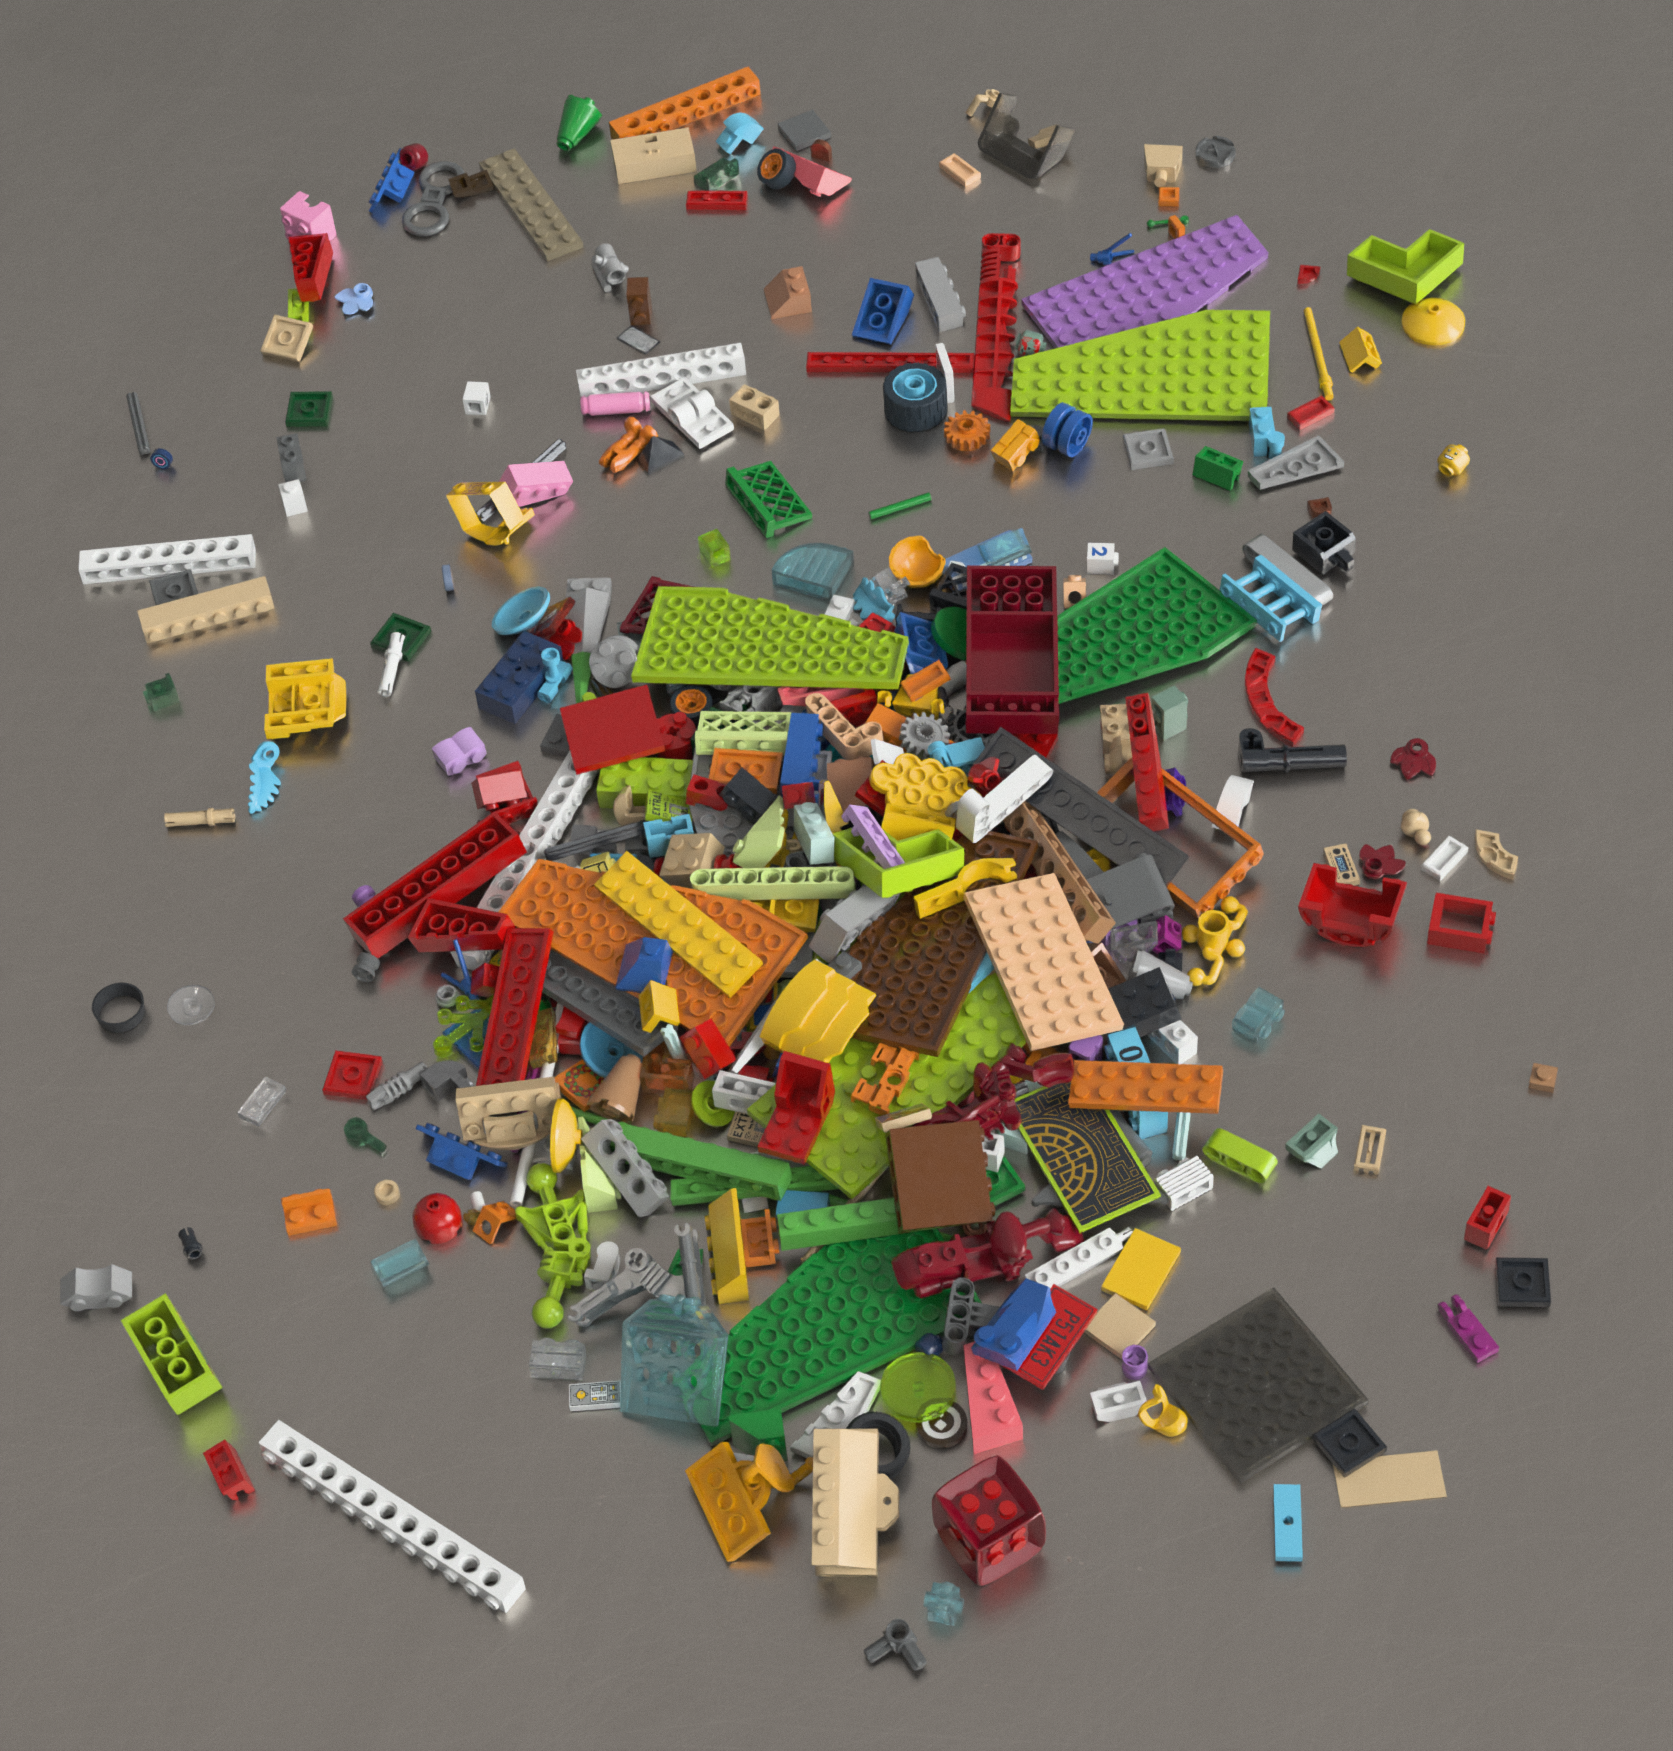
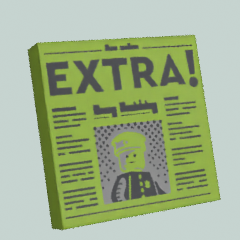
(664, 806)

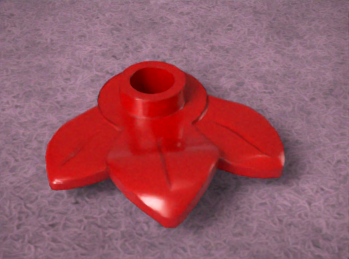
(567, 636)

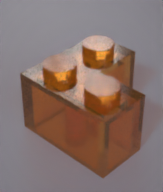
(663, 1071)

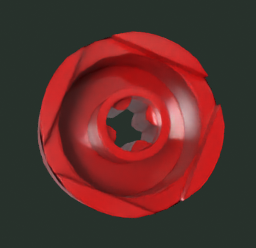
(676, 735)

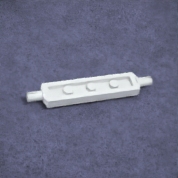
(1080, 1258)

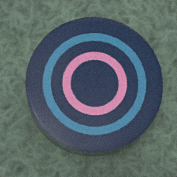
(161, 458)

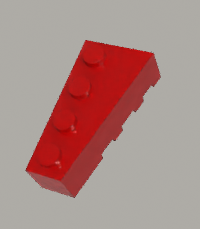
(311, 264)
(472, 927)

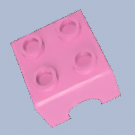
(305, 220)

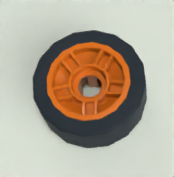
(776, 168)
(691, 701)

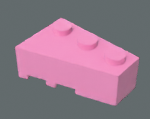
(537, 481)

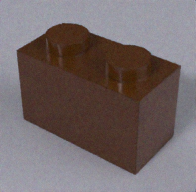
(639, 301)

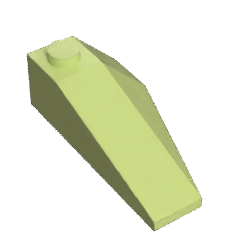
(598, 1187)

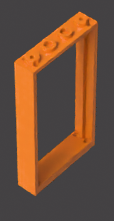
(1125, 777)

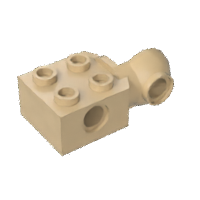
(1114, 737)

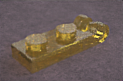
(544, 1039)

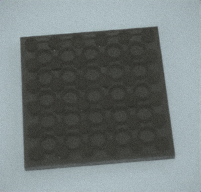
(1257, 1384)

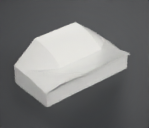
(1117, 1401)

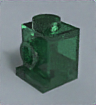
(161, 693)

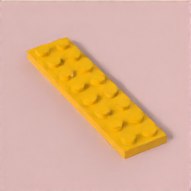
(678, 921)

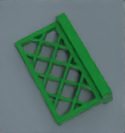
(753, 502)

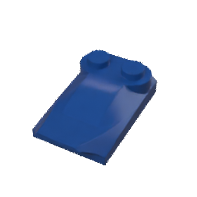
(922, 646)
(1016, 1325)

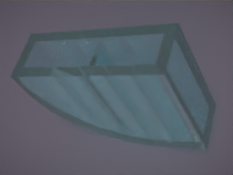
(814, 569)

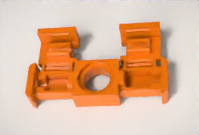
(885, 1093)

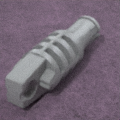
(395, 1087)

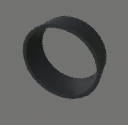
(116, 990)

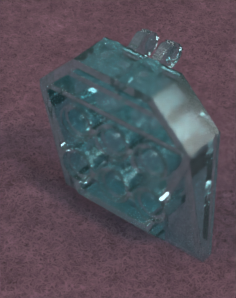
(686, 1324)

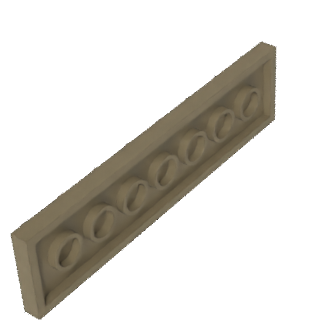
(531, 205)

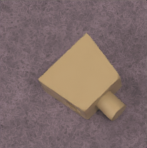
(1162, 163)

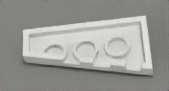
(851, 1402)

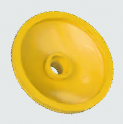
(1433, 321)
(564, 1136)

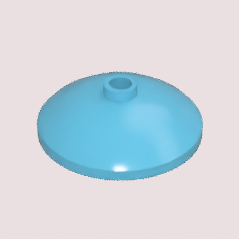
(521, 611)

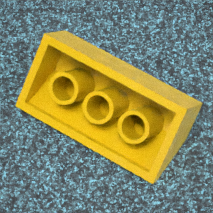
(727, 1249)

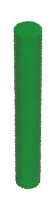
(899, 506)

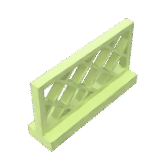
(733, 737)

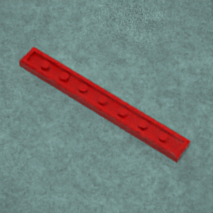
(881, 361)

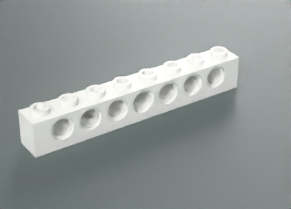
(663, 371)
(167, 558)

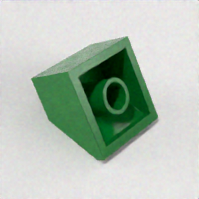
(758, 1428)

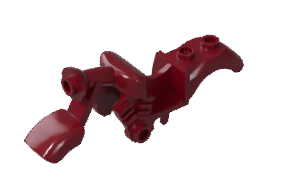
(996, 1094)
(977, 1257)

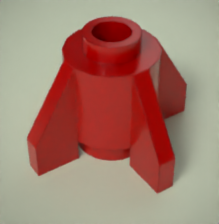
(985, 776)

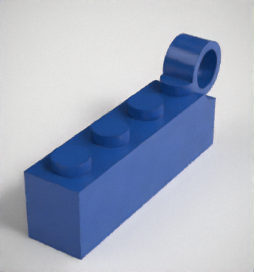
(801, 751)

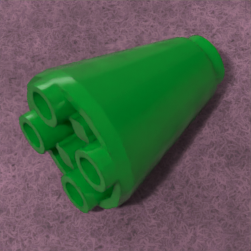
(577, 121)

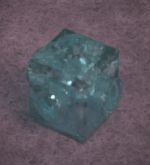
(943, 1603)

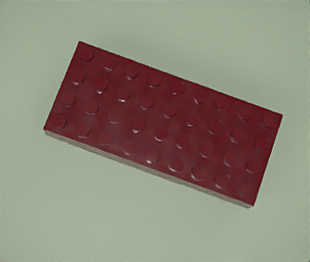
(1012, 650)

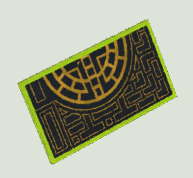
(1083, 1157)

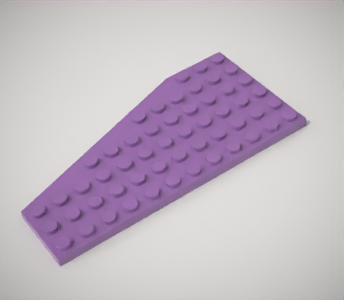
(1148, 285)

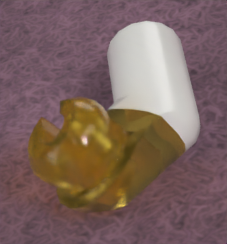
(473, 1214)

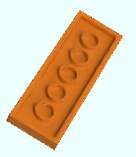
(1146, 1086)

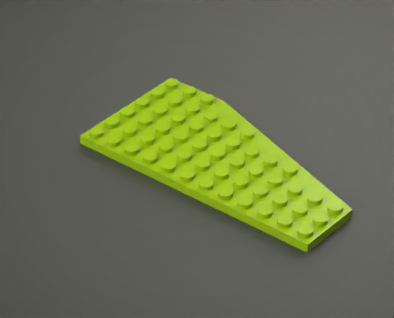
(850, 1144)

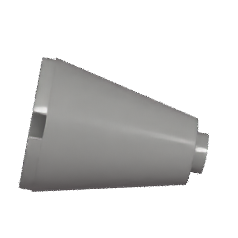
(1177, 980)

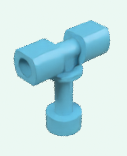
(557, 672)

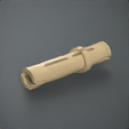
(208, 817)

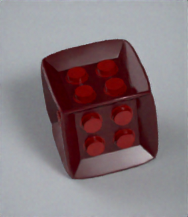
(988, 1520)

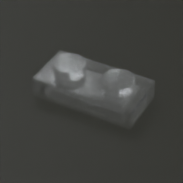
(262, 1101)

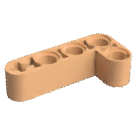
(839, 732)

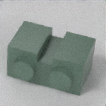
(1169, 712)

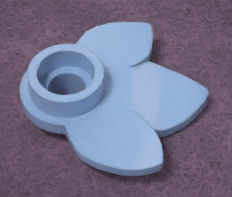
(356, 298)

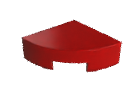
(1308, 274)

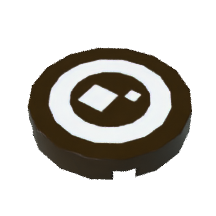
(944, 1430)

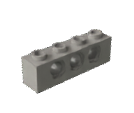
(613, 1163)

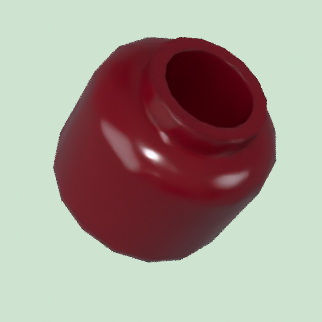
(413, 156)

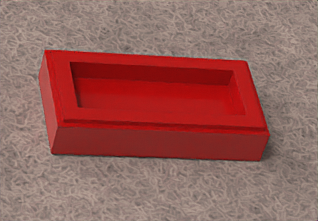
(1310, 412)

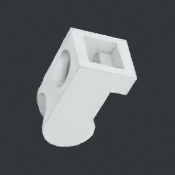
(605, 1267)

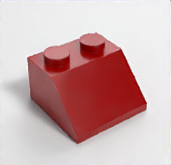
(707, 1049)

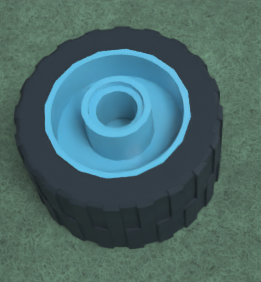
(915, 397)

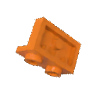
(309, 1211)

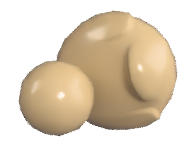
(1415, 825)

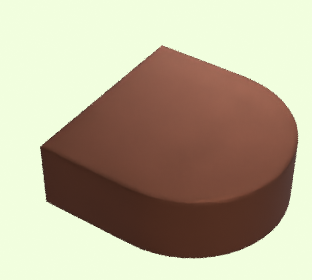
(821, 150)
(1318, 506)

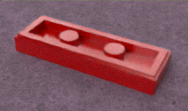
(716, 200)

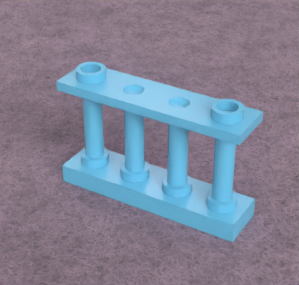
(1282, 586)

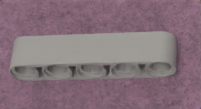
(1288, 565)

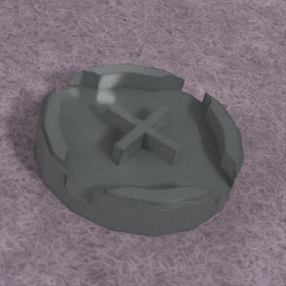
(1215, 152)

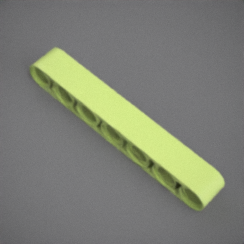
(775, 882)

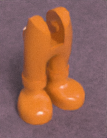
(628, 446)

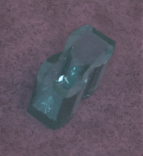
(1258, 1015)

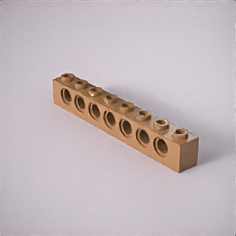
(1053, 858)

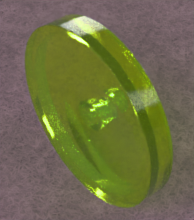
(918, 1387)

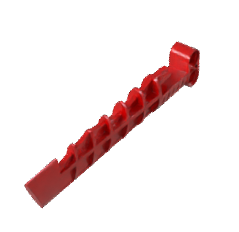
(992, 341)

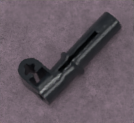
(1285, 757)

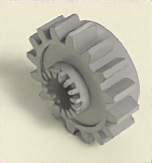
(920, 733)

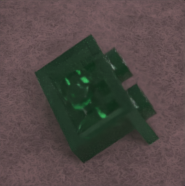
(717, 174)

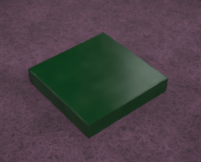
(309, 409)
(414, 633)

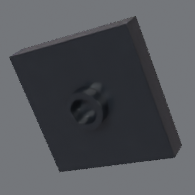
(1523, 1282)
(1349, 1443)

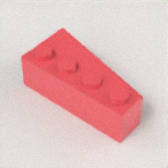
(990, 1404)

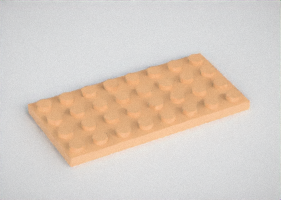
(1043, 961)

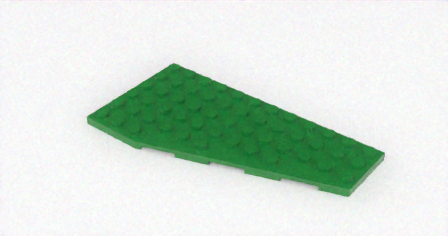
(1144, 625)

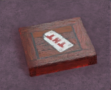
(553, 618)

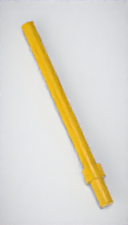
(1324, 381)

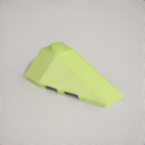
(762, 840)

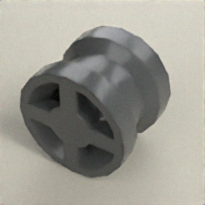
(365, 967)

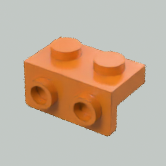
(759, 1241)

